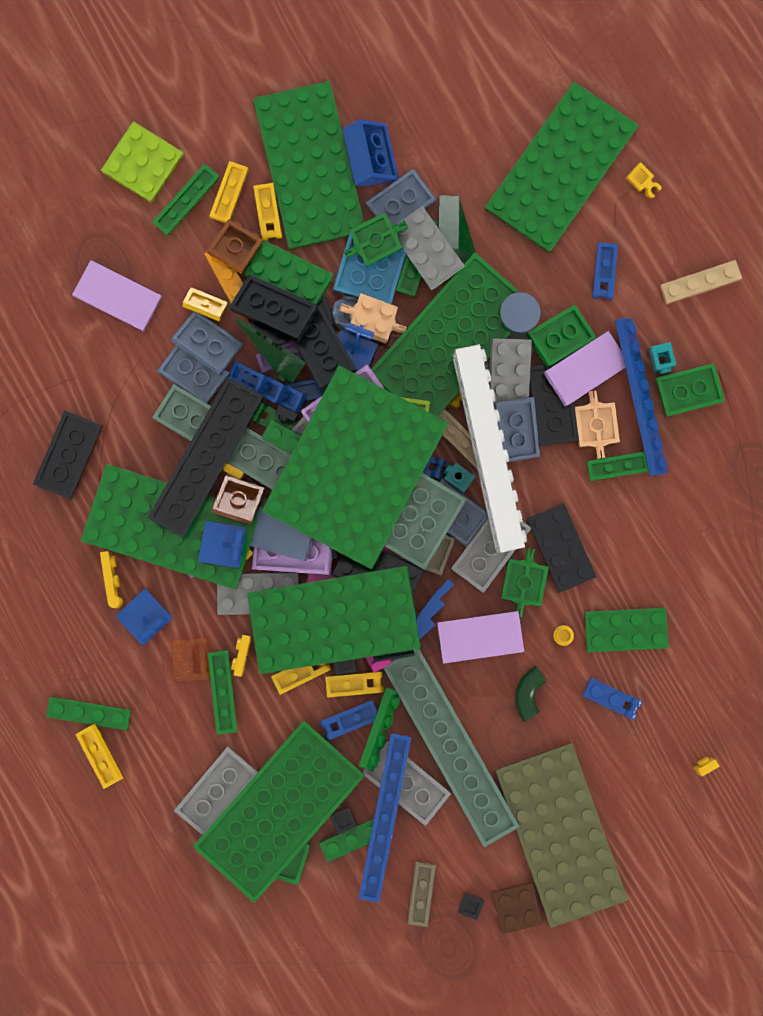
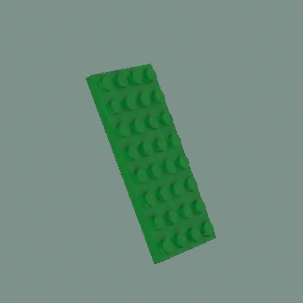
(309, 164)
(561, 167)
(457, 318)
(122, 525)
(334, 620)
(278, 811)

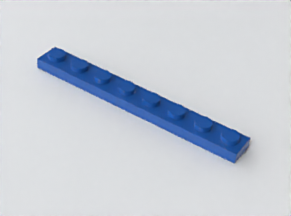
(641, 397)
(384, 817)

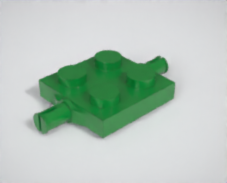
(376, 239)
(524, 582)

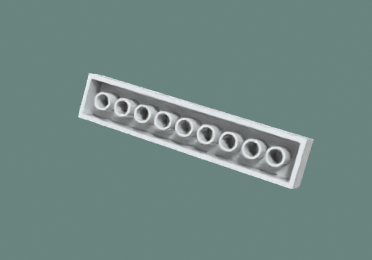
(488, 448)

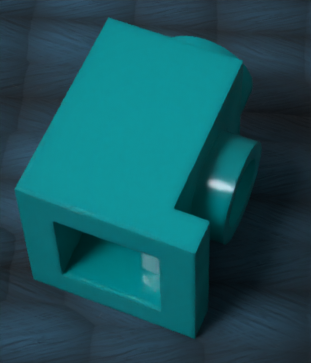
(662, 351)
(462, 484)

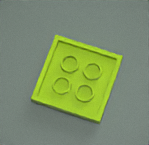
(142, 162)

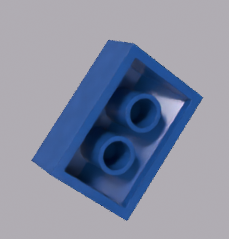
(370, 153)

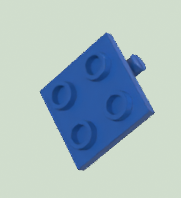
(358, 348)
(222, 544)
(144, 617)

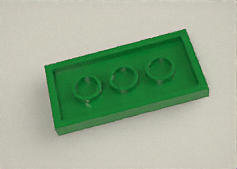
(289, 273)
(626, 630)

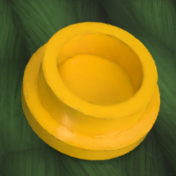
(563, 635)

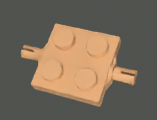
(374, 316)
(597, 424)

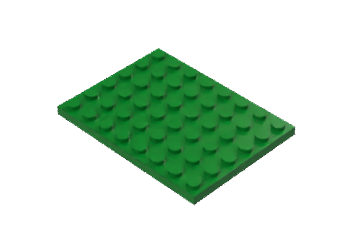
(355, 467)

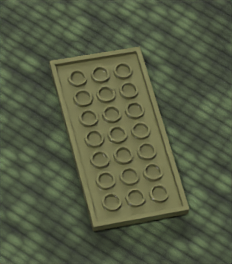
(561, 835)

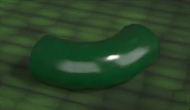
(526, 691)

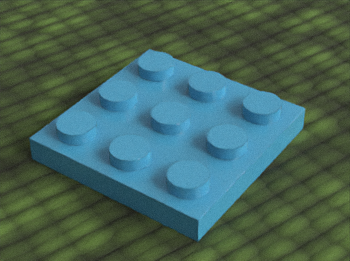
(374, 281)

